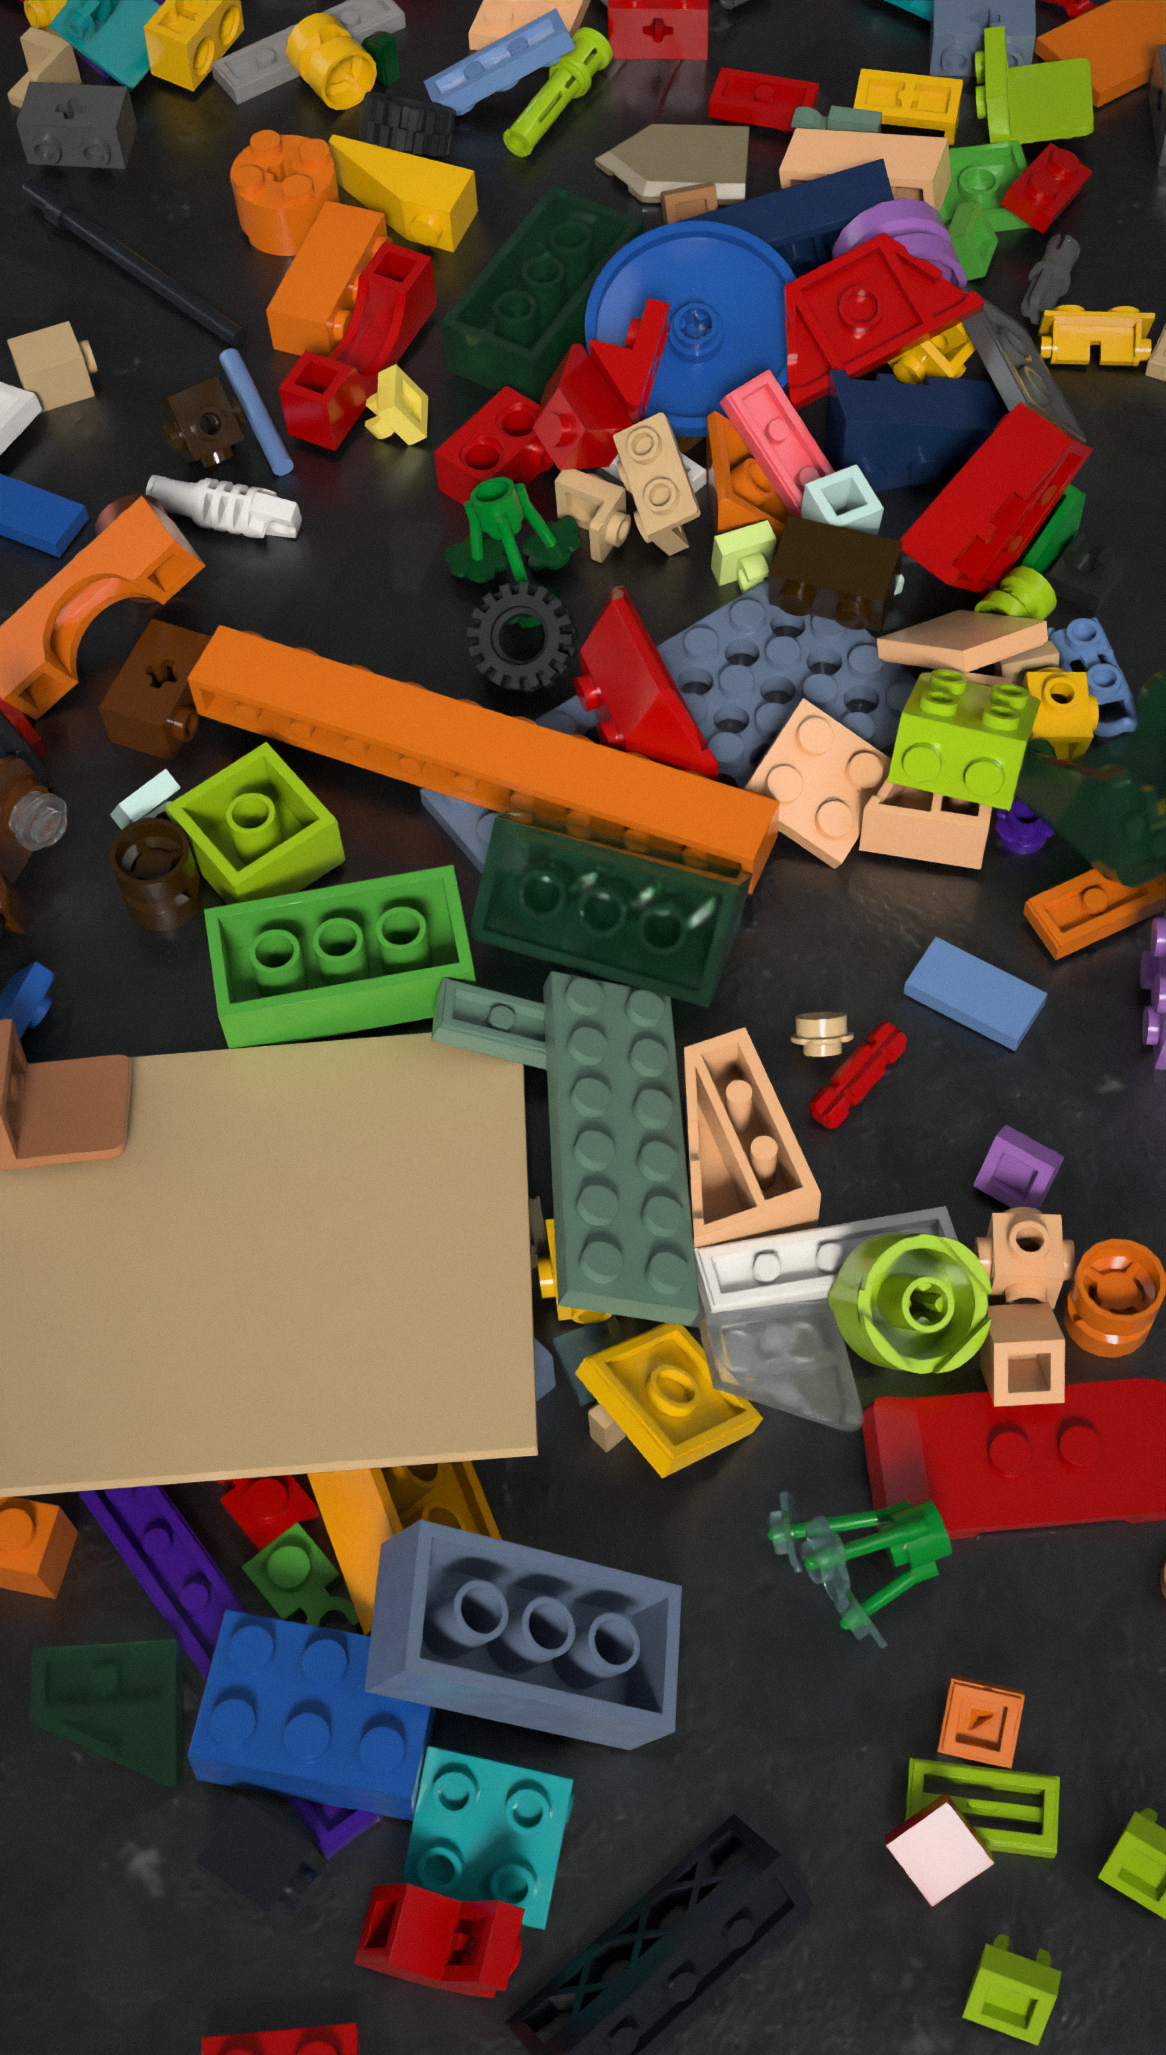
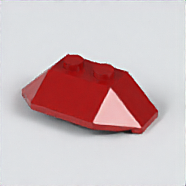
(636, 694)

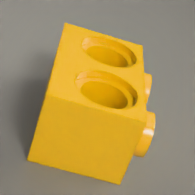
(190, 36)

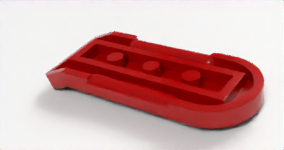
(1023, 1463)

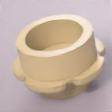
(821, 1033)

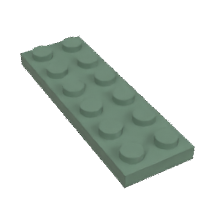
(618, 1152)

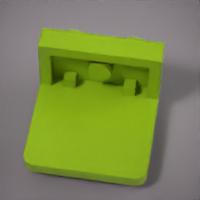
(1032, 99)
(963, 738)

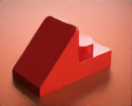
(633, 368)

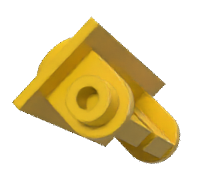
(1071, 330)

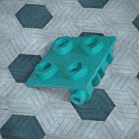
(109, 35)
(488, 1831)

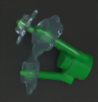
(907, 1532)

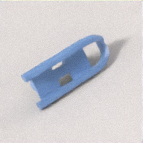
(1084, 641)

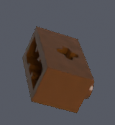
(151, 696)

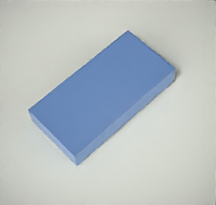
(975, 993)

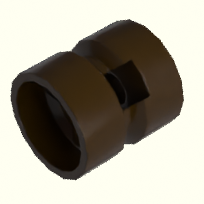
(156, 874)

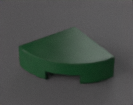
(383, 50)

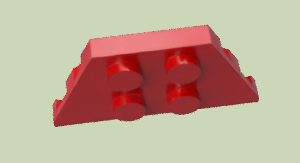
(865, 314)

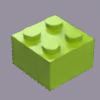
(258, 829)

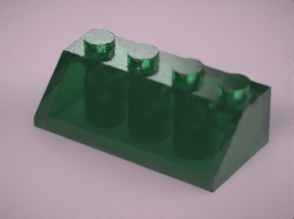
(608, 905)

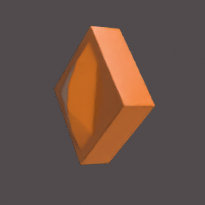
(981, 1721)

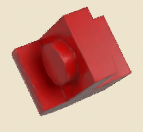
(441, 1940)

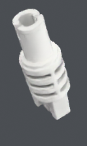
(228, 506)

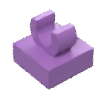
(1018, 1170)

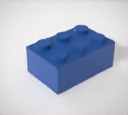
(294, 1720)

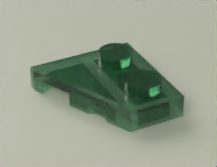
(114, 1702)

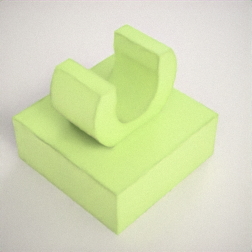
(744, 555)

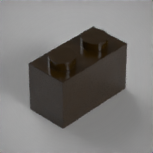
(835, 573)

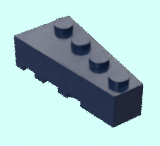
(808, 217)

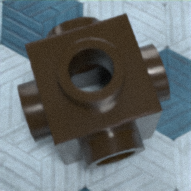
(183, 422)

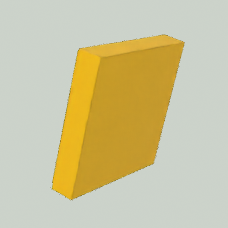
(665, 1397)

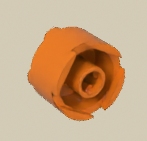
(281, 189)

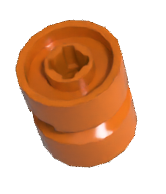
(1114, 1298)

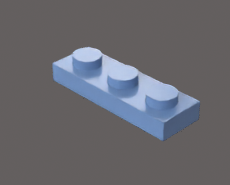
(501, 63)

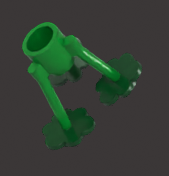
(498, 509)

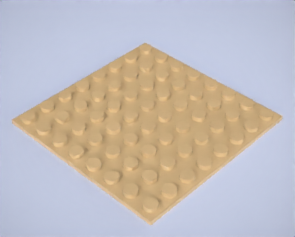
(275, 1274)

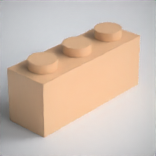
(914, 164)

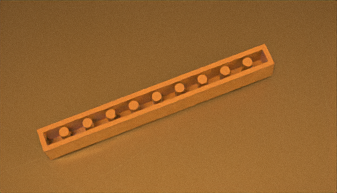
(476, 751)

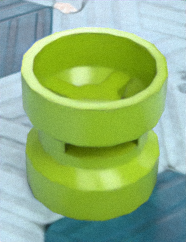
(1022, 595)

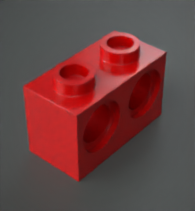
(492, 445)

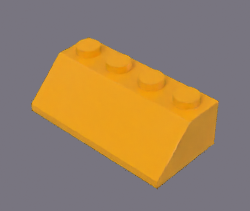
(377, 1503)

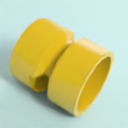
(331, 61)

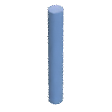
(256, 412)

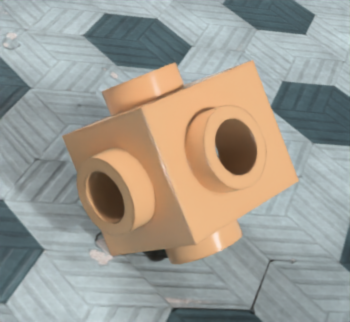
(1025, 1257)

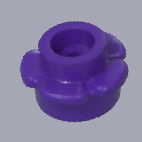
(1020, 836)

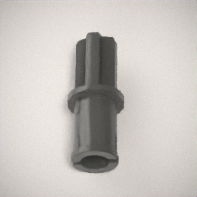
(1050, 278)

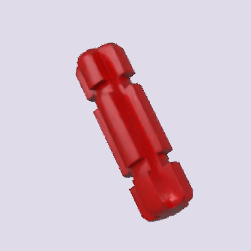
(857, 1075)

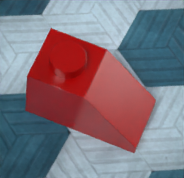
(579, 415)

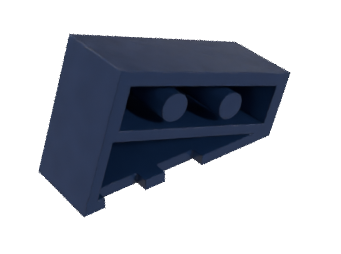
(905, 429)

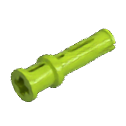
(566, 81)

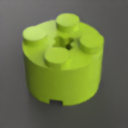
(948, 1302)

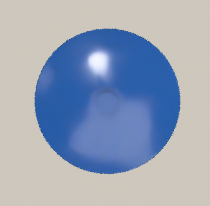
(723, 313)

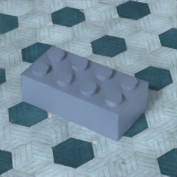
(524, 1637)

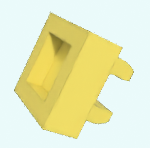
(398, 407)

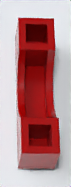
(392, 303)

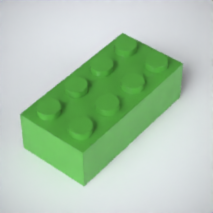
(337, 957)

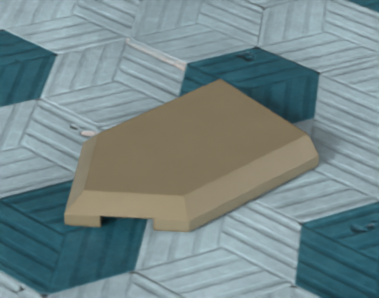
(679, 157)

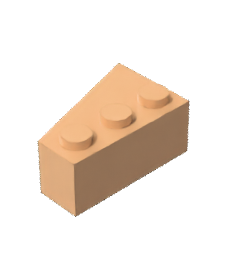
(925, 823)
(740, 1148)

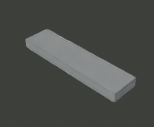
(265, 62)

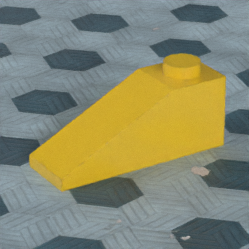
(419, 196)

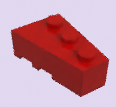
(996, 501)

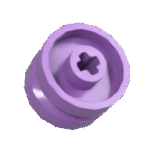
(912, 225)

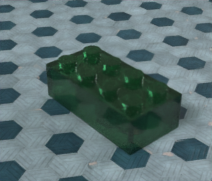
(534, 294)

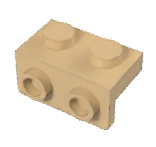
(658, 481)

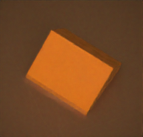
(736, 483)

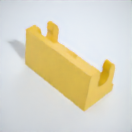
(911, 100)

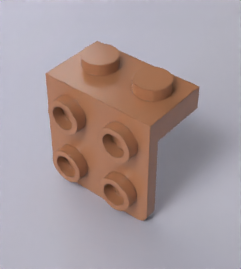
(60, 1107)

